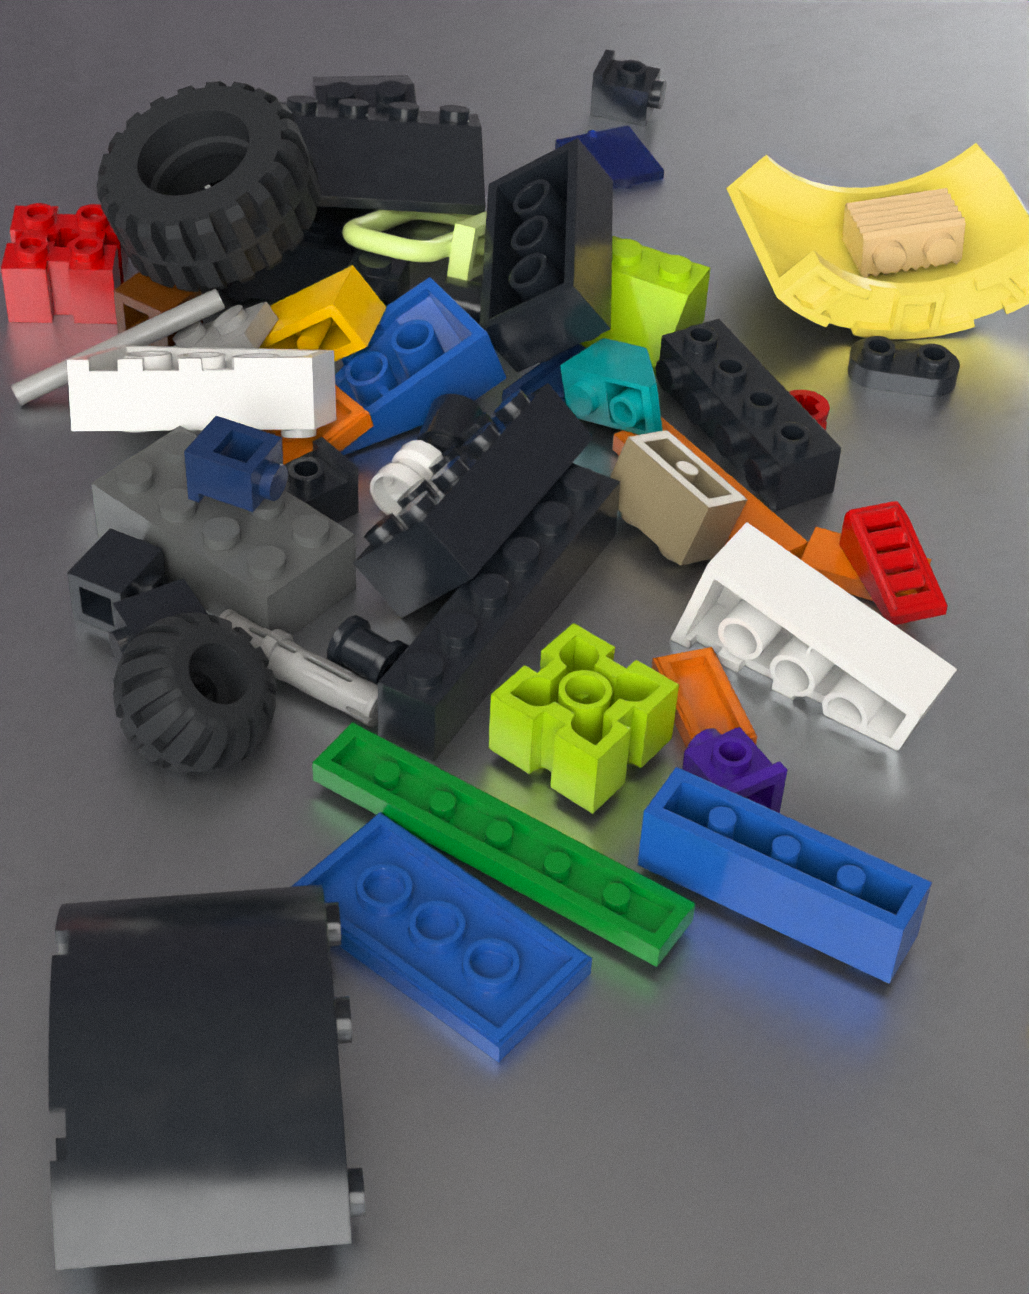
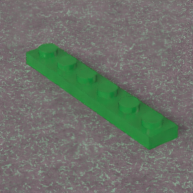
(505, 843)

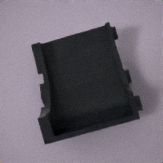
(198, 1078)

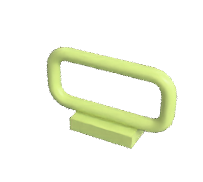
(462, 245)

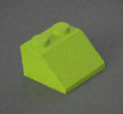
(653, 295)

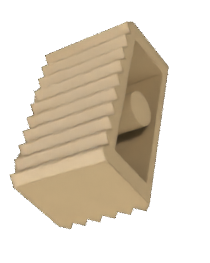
(904, 232)

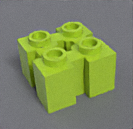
(582, 717)

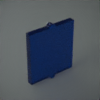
(620, 155)

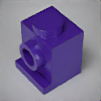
(736, 765)

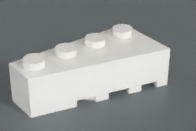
(188, 386)
(812, 639)

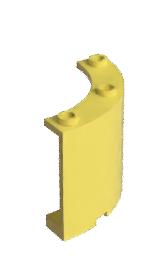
(803, 252)

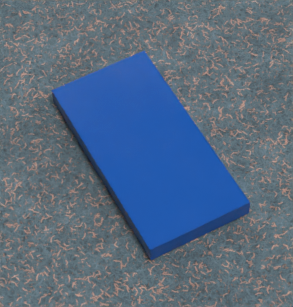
(446, 937)

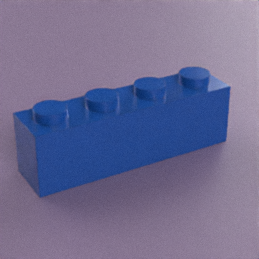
(783, 874)

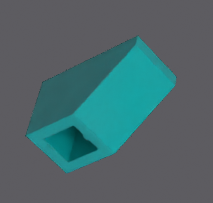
(613, 387)

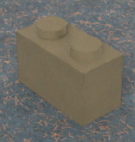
(675, 497)

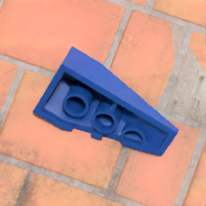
(415, 355)

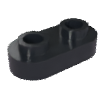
(903, 367)

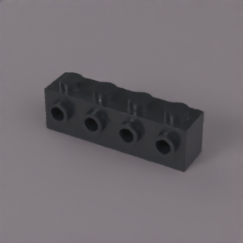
(748, 414)

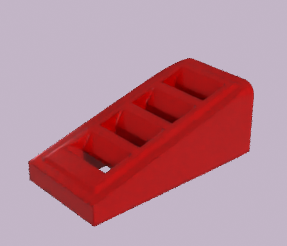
(885, 529)

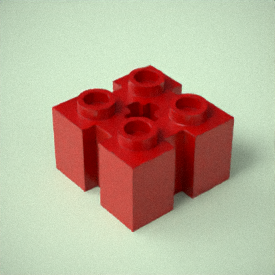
(62, 265)

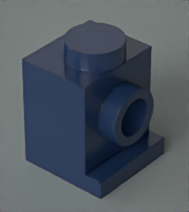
(235, 465)

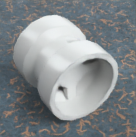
(406, 469)

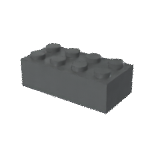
(265, 564)

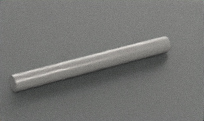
(139, 335)

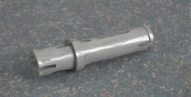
(312, 672)

